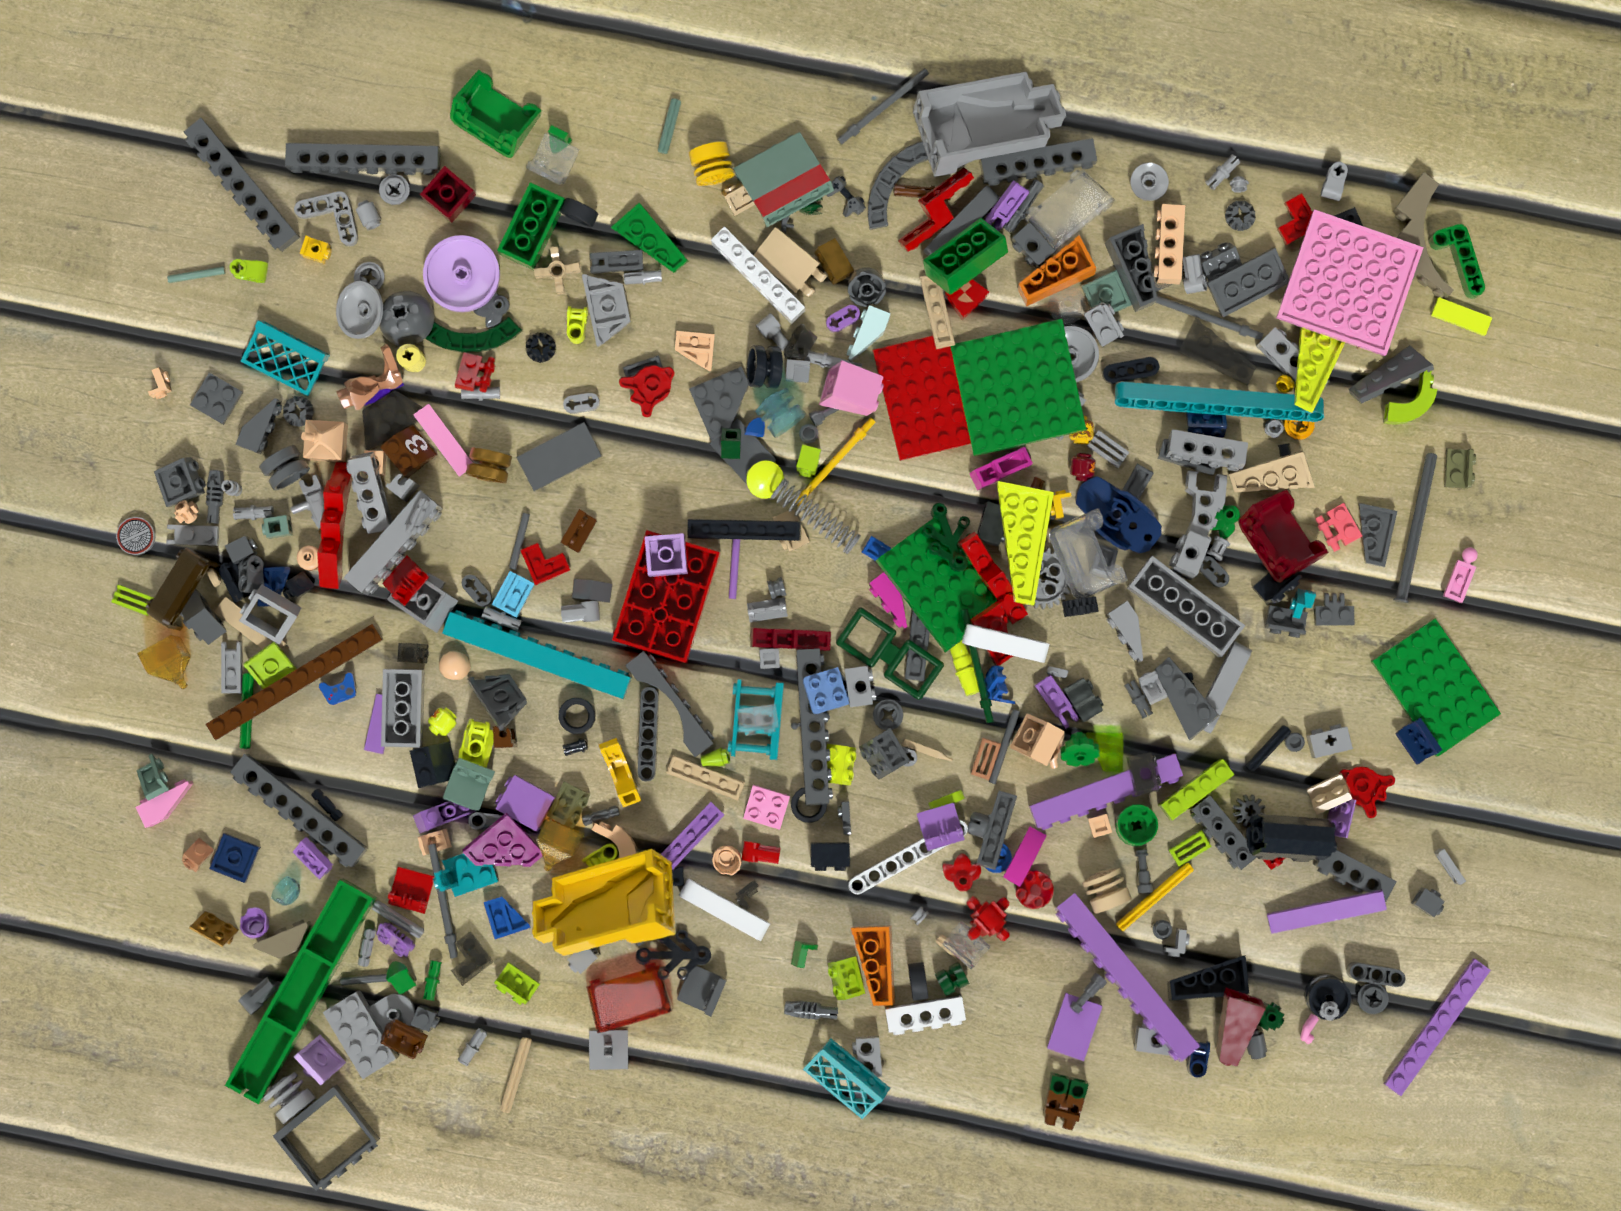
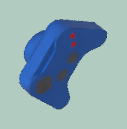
(339, 692)

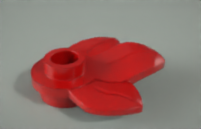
(962, 870)

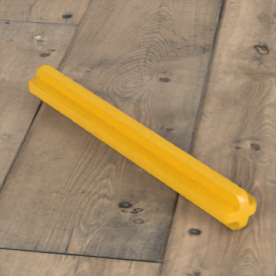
(1155, 896)

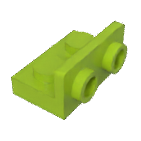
(846, 978)

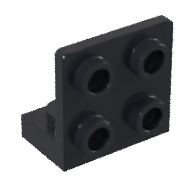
(1273, 591)

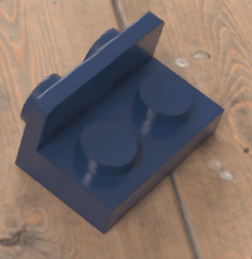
(1206, 424)

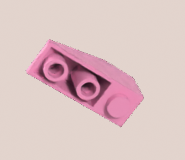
(163, 805)

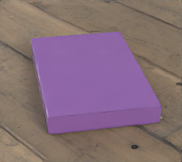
(1072, 1030)

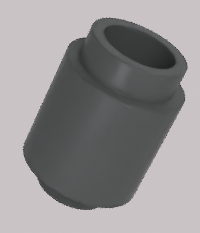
(1257, 1045)

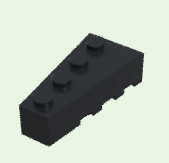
(1211, 981)

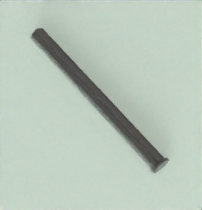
(1416, 528)

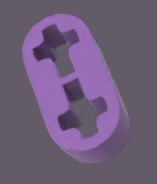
(840, 315)

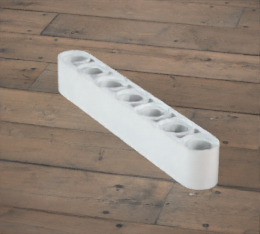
(901, 864)

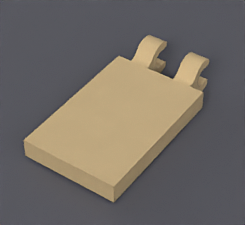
(789, 262)

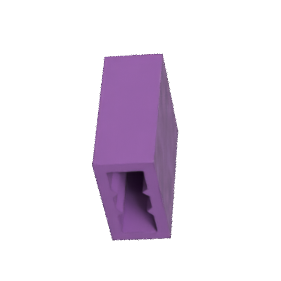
(525, 802)

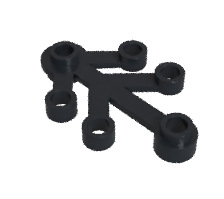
(676, 955)

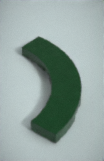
(474, 342)

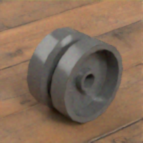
(284, 467)

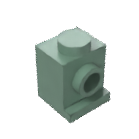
(268, 527)

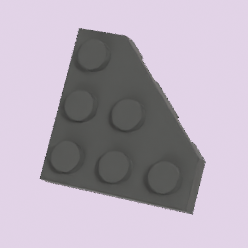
(720, 400)

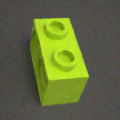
(808, 461)

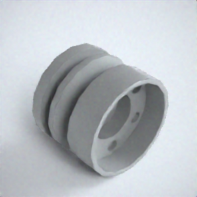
(288, 1097)

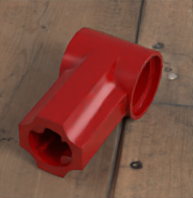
(756, 852)

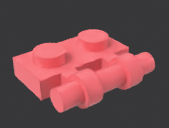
(1343, 524)

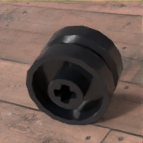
(764, 366)
(1324, 985)

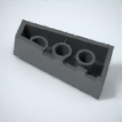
(1133, 266)

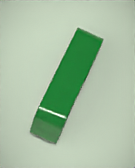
(1460, 261)

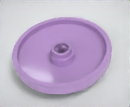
(461, 273)

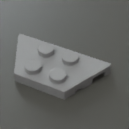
(606, 307)

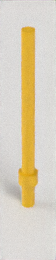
(859, 434)

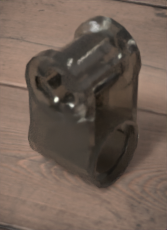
(799, 343)

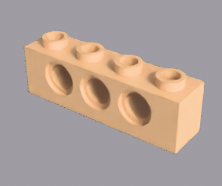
(1176, 215)

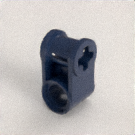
(1200, 1057)

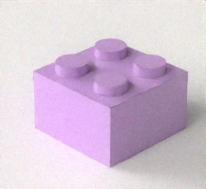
(666, 555)

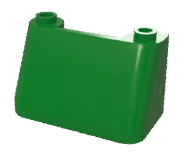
(492, 116)

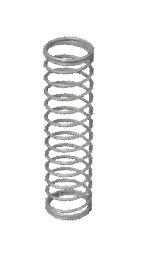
(848, 547)

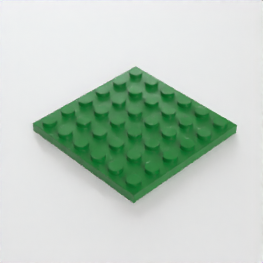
(1018, 387)

